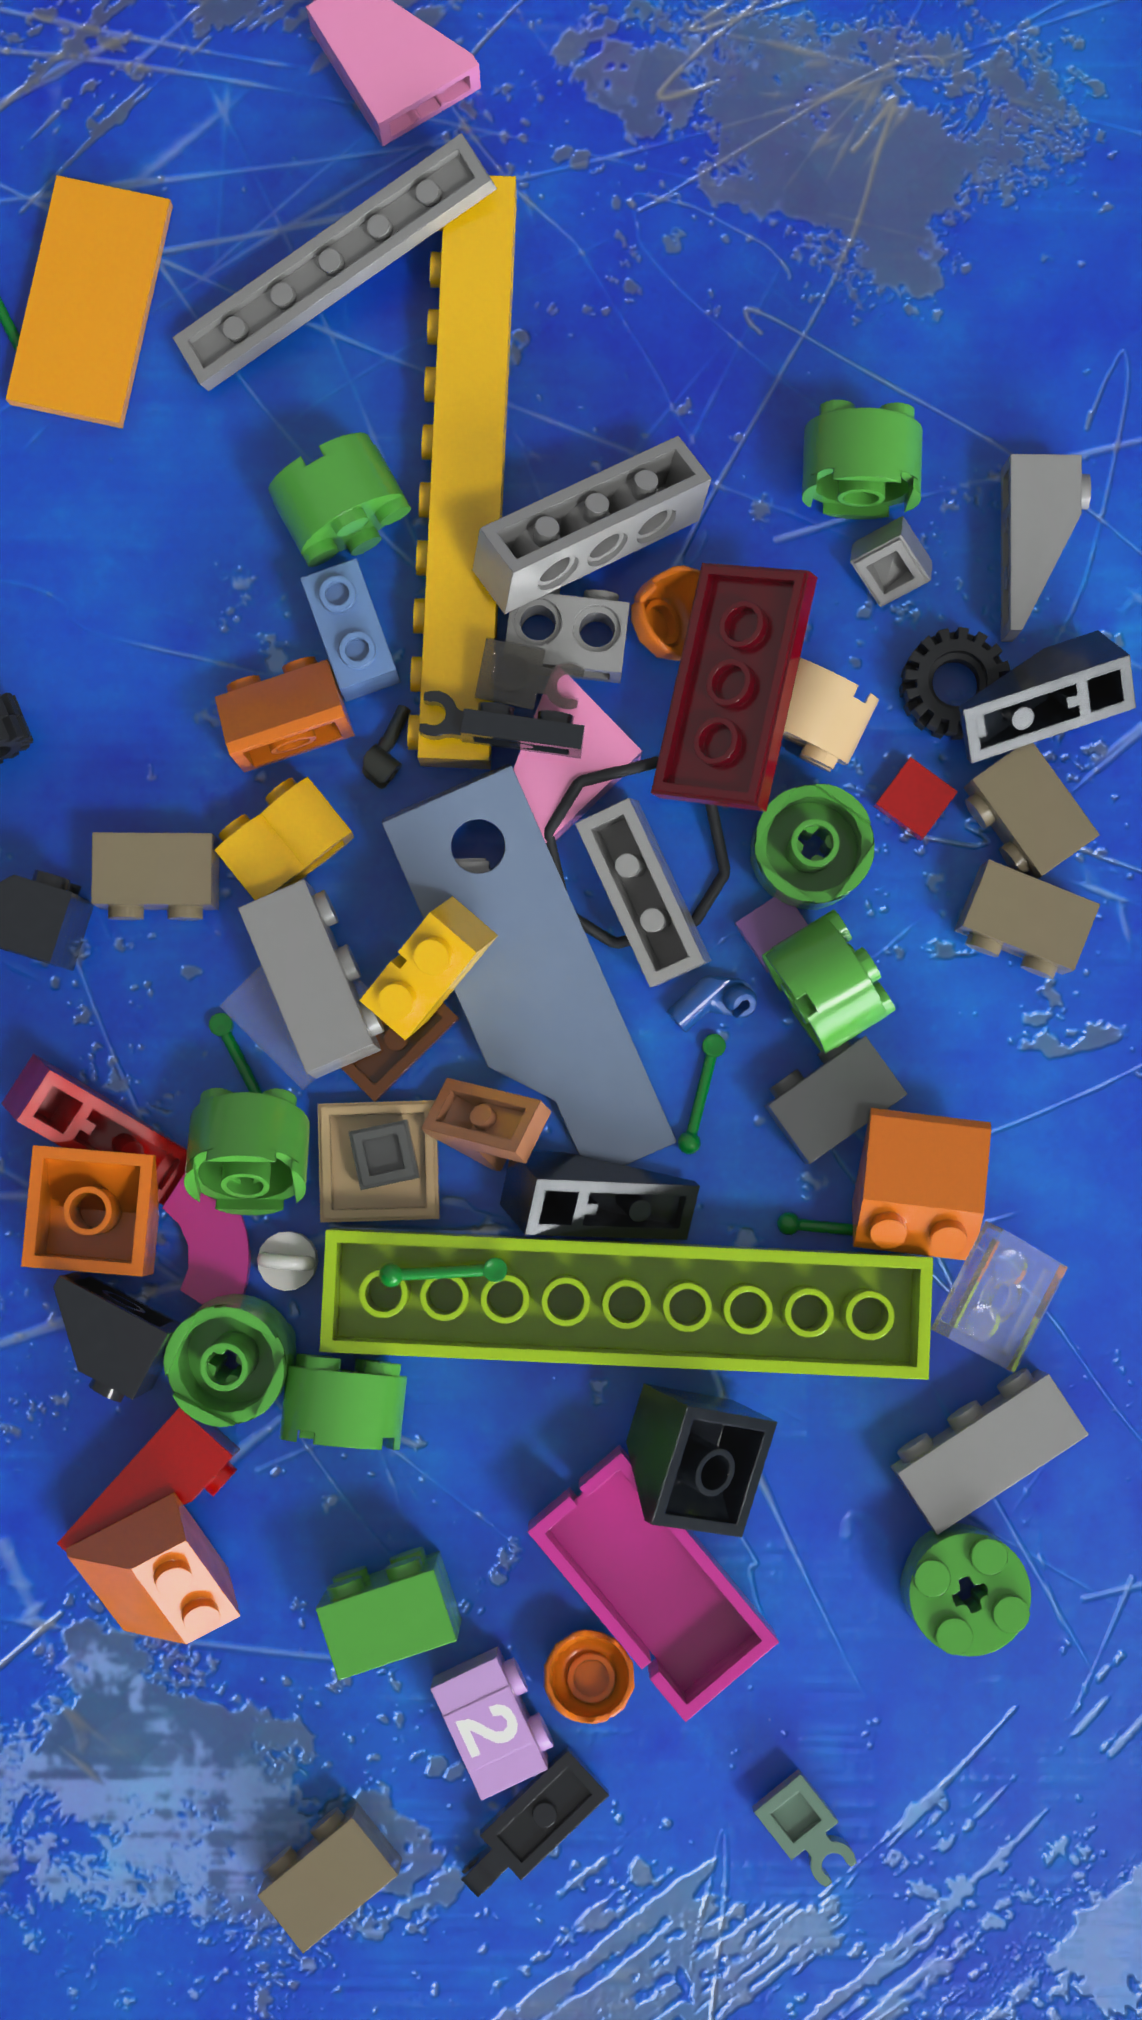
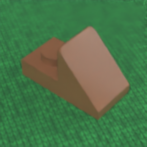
(486, 1122)

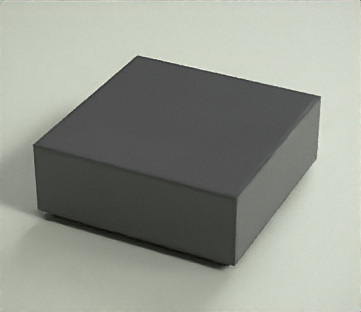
(384, 1154)

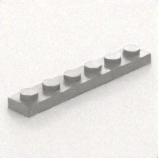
(335, 262)

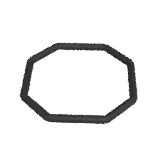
(618, 772)

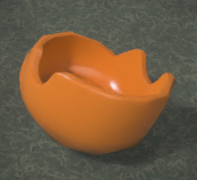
(664, 610)
(588, 1677)

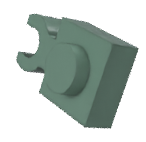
(800, 1822)

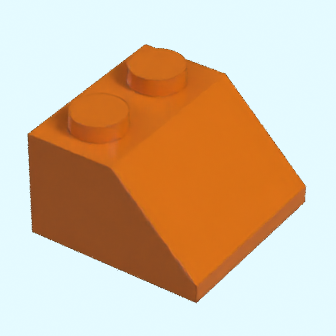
(283, 714)
(921, 1184)
(91, 1211)
(158, 1574)

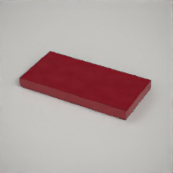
(734, 685)

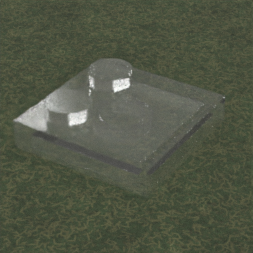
(999, 1297)

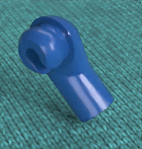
(716, 996)

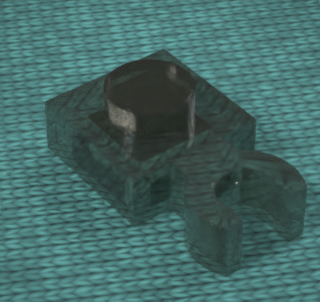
(515, 674)

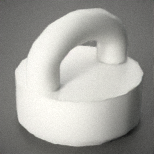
(287, 1260)

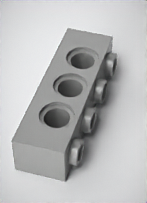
(590, 524)

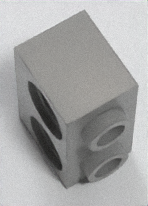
(570, 617)

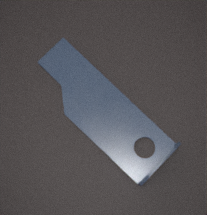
(538, 986)

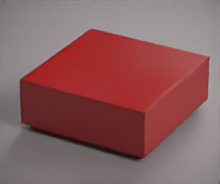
(915, 799)

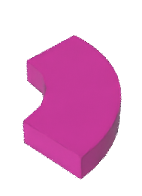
(216, 1246)

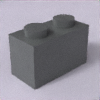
(833, 1099)

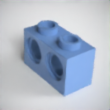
(350, 630)

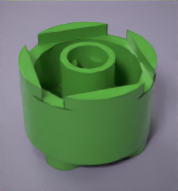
(862, 459)
(338, 499)
(846, 844)
(828, 982)
(247, 1150)
(197, 1359)
(343, 1405)
(997, 1602)

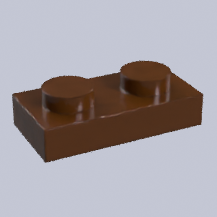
(383, 1069)

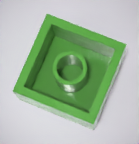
(388, 1612)

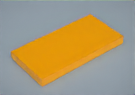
(89, 302)

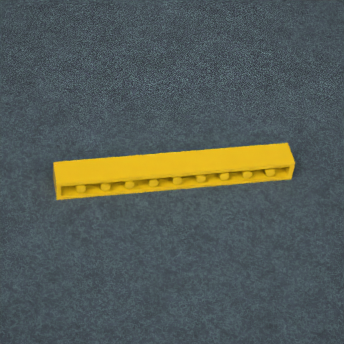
(466, 463)

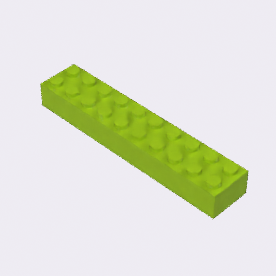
(631, 1304)

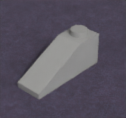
(1038, 514)

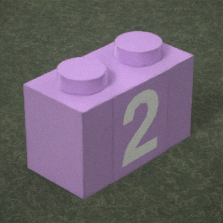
(491, 1722)

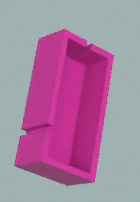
(652, 1587)

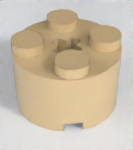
(826, 716)

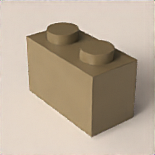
(1029, 812)
(155, 874)
(1026, 920)
(328, 1876)

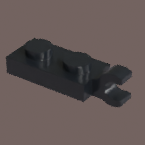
(498, 727)
(535, 1821)

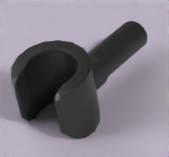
(378, 763)

